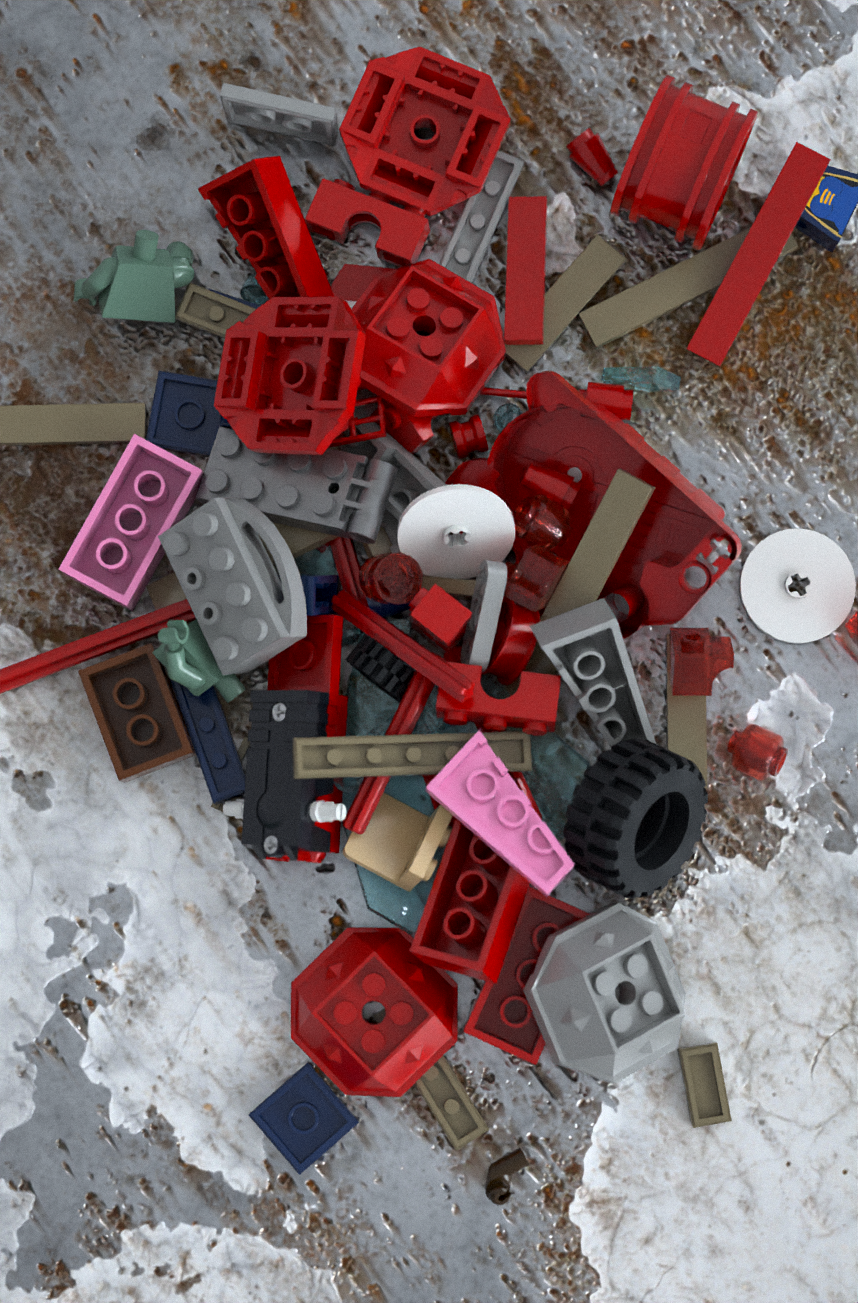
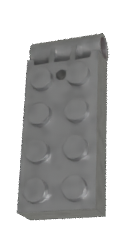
(319, 493)

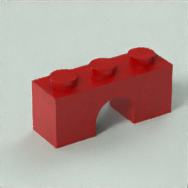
(340, 208)
(439, 617)
(529, 708)

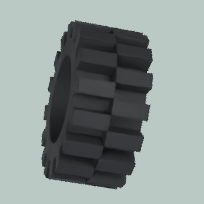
(381, 667)

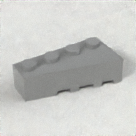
(597, 668)

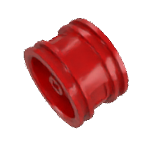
(682, 161)

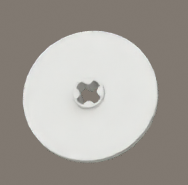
(454, 508)
(786, 613)

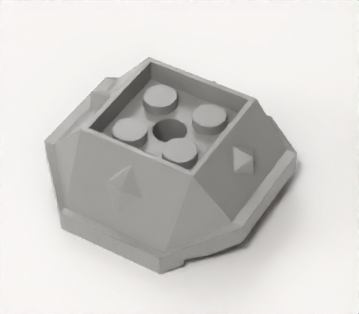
(577, 999)

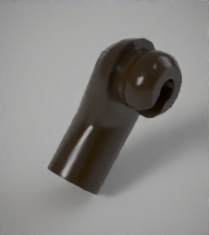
(500, 1175)

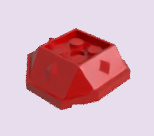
(415, 93)
(432, 371)
(291, 374)
(364, 1055)

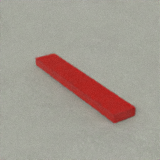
(758, 254)

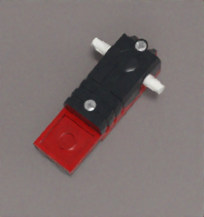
(302, 700)

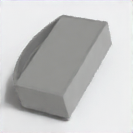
(234, 584)

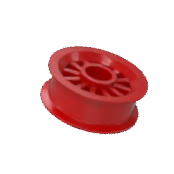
(512, 642)

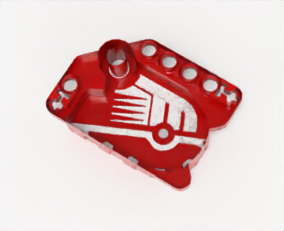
(591, 444)

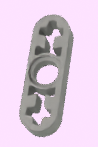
(486, 609)

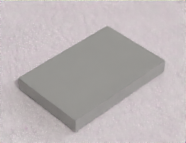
(280, 114)

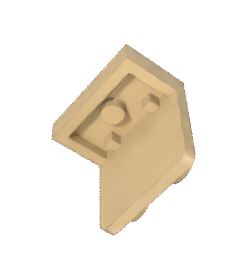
(400, 842)

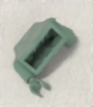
(139, 280)
(192, 661)

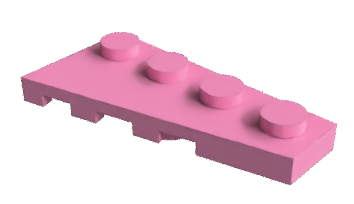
(491, 805)

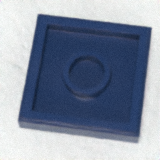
(184, 414)
(303, 1118)

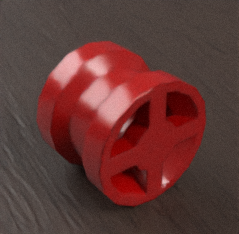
(468, 436)

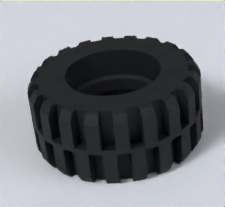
(635, 818)

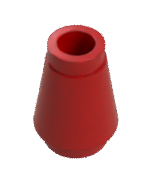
(592, 156)
(552, 484)

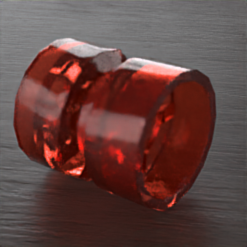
(390, 578)

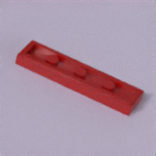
(525, 270)

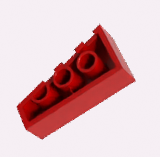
(269, 228)

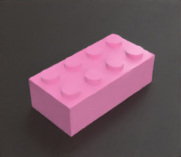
(120, 538)

